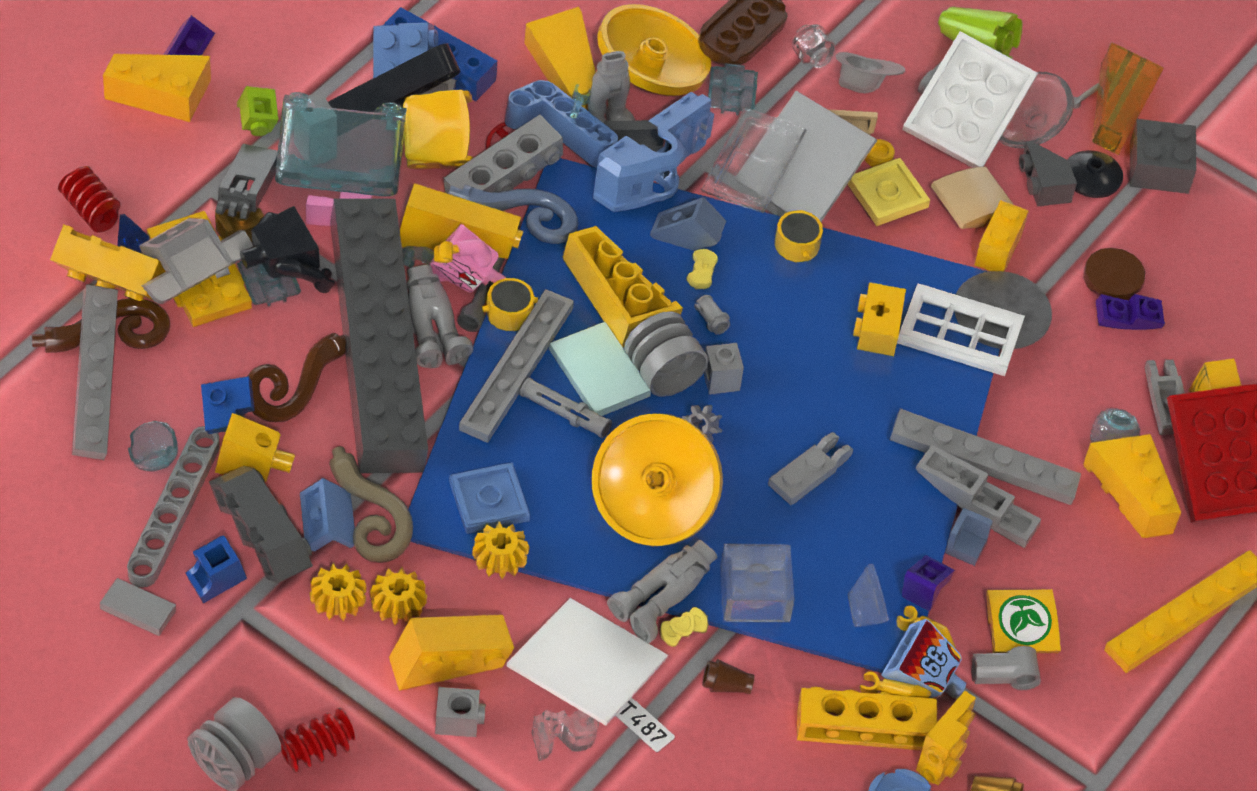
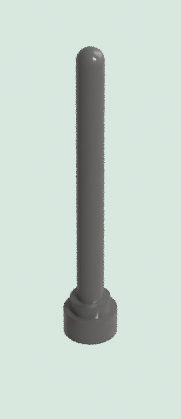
(472, 315)

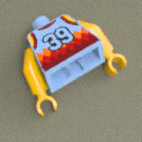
(922, 661)

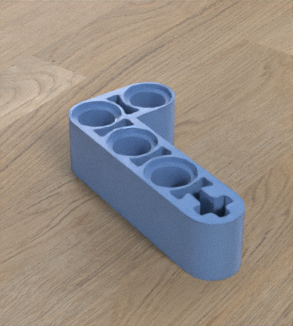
(583, 134)

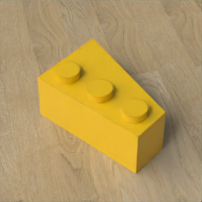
(105, 263)

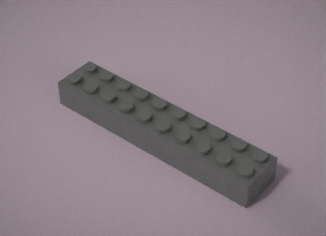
(378, 337)

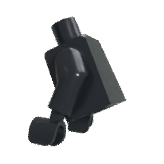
(287, 250)

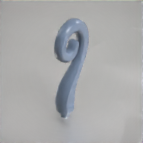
(520, 197)

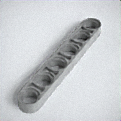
(169, 504)

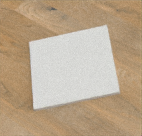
(587, 661)

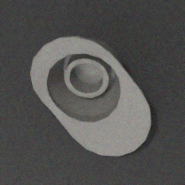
(864, 73)

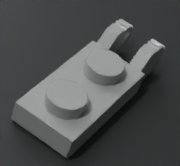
(1161, 388)
(809, 469)

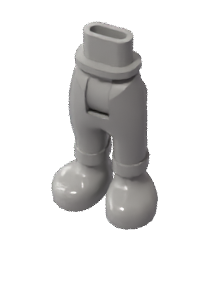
(611, 83)
(428, 302)
(679, 576)

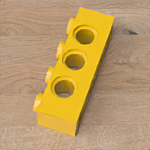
(852, 728)

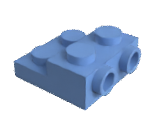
(400, 43)

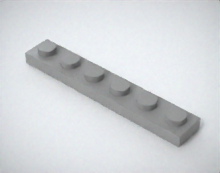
(516, 366)
(95, 372)
(987, 456)

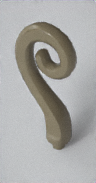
(349, 477)

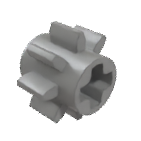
(710, 419)

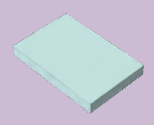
(599, 369)

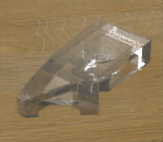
(867, 599)

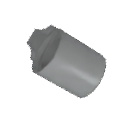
(1016, 668)

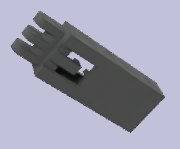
(249, 164)

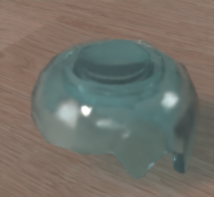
(1114, 424)
(153, 446)

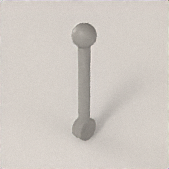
(1077, 100)

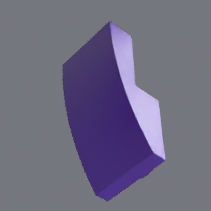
(1135, 314)

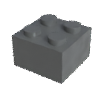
(1163, 156)

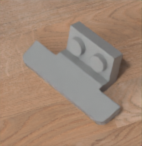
(189, 256)

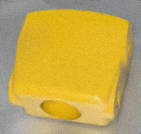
(437, 130)

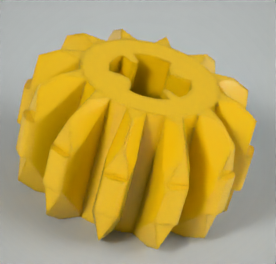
(500, 550)
(338, 591)
(398, 596)

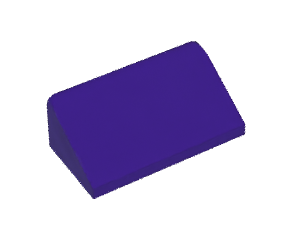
(190, 39)

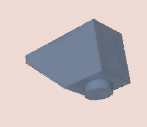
(689, 225)

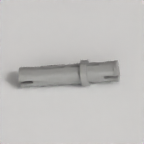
(596, 424)

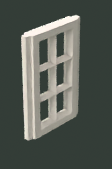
(954, 351)

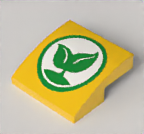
(1023, 620)

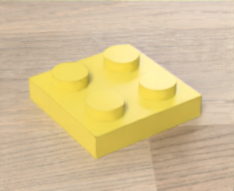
(888, 191)

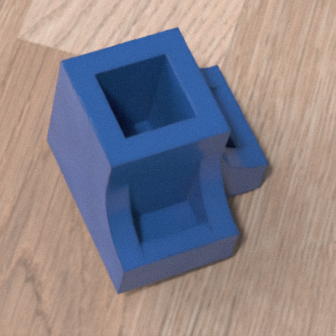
(223, 399)
(215, 569)

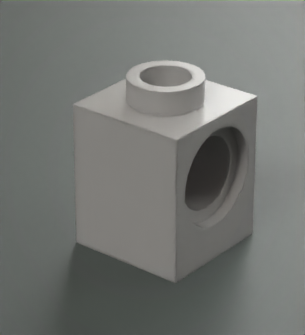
(723, 369)
(455, 724)

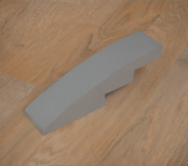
(970, 490)

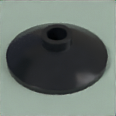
(1095, 173)

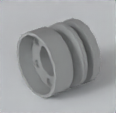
(666, 354)
(234, 744)

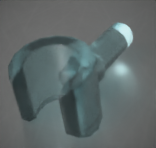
(579, 101)

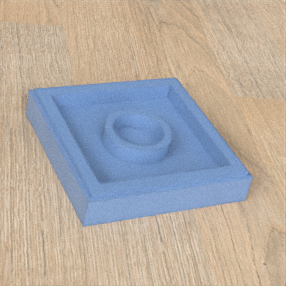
(489, 497)

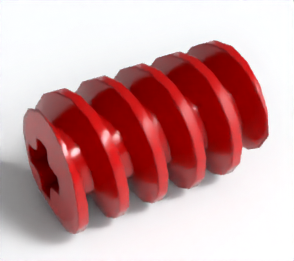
(90, 199)
(316, 739)

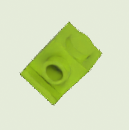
(257, 115)

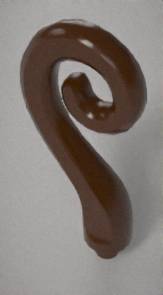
(68, 337)
(322, 353)

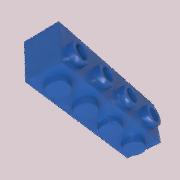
(476, 67)

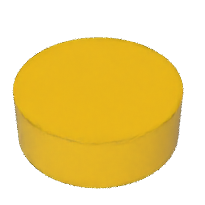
(880, 153)

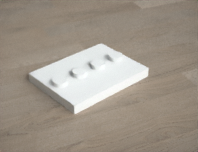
(970, 101)

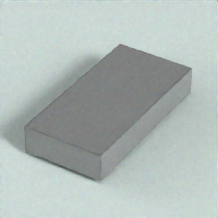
(138, 606)

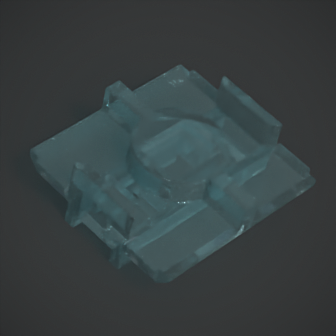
(732, 88)
(267, 289)

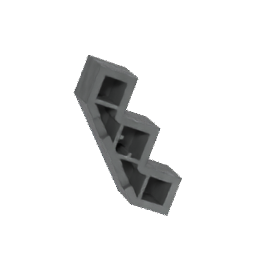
(262, 523)

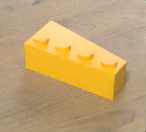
(613, 283)

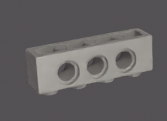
(510, 153)

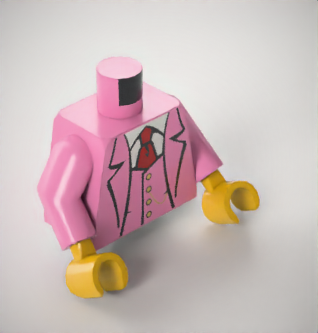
(465, 261)

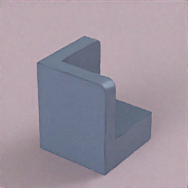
(969, 536)

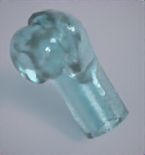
(421, 253)

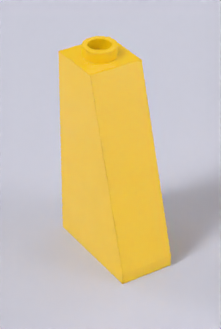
(562, 50)
(435, 215)

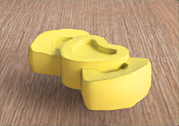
(703, 269)
(683, 626)

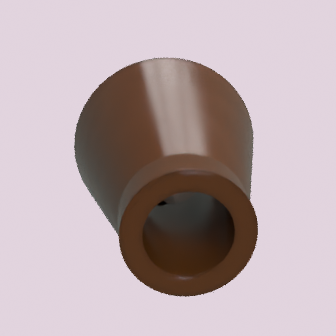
(726, 678)

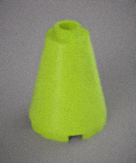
(990, 27)

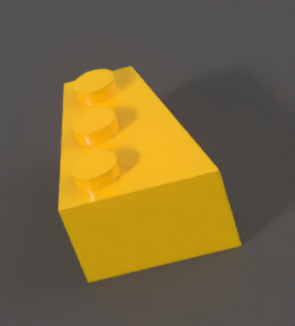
(158, 82)
(1137, 481)
(449, 648)

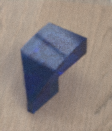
(130, 234)

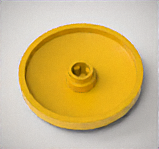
(658, 48)
(657, 479)

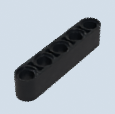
(402, 81)

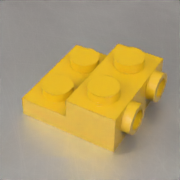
(946, 741)

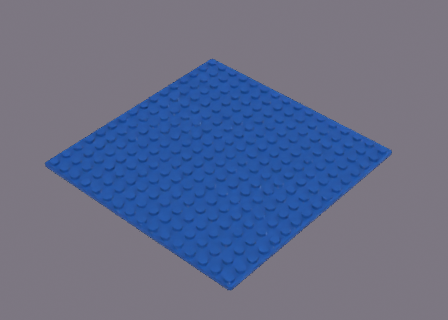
(795, 389)

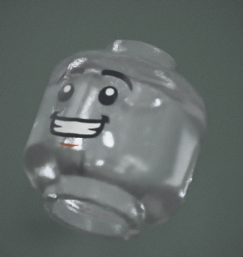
(813, 45)

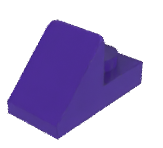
(925, 581)

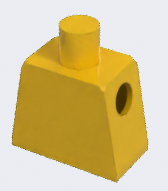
(252, 446)

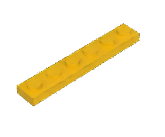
(1184, 613)

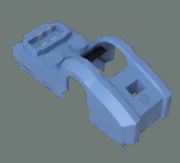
(629, 169)

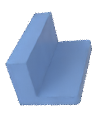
(327, 515)

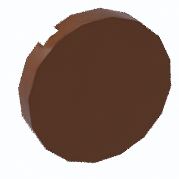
(1114, 273)

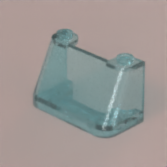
(340, 147)

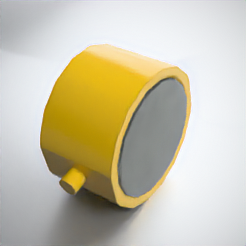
(798, 236)
(509, 303)

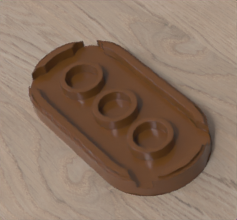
(741, 30)

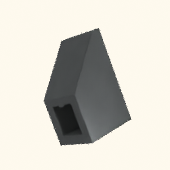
(1048, 175)

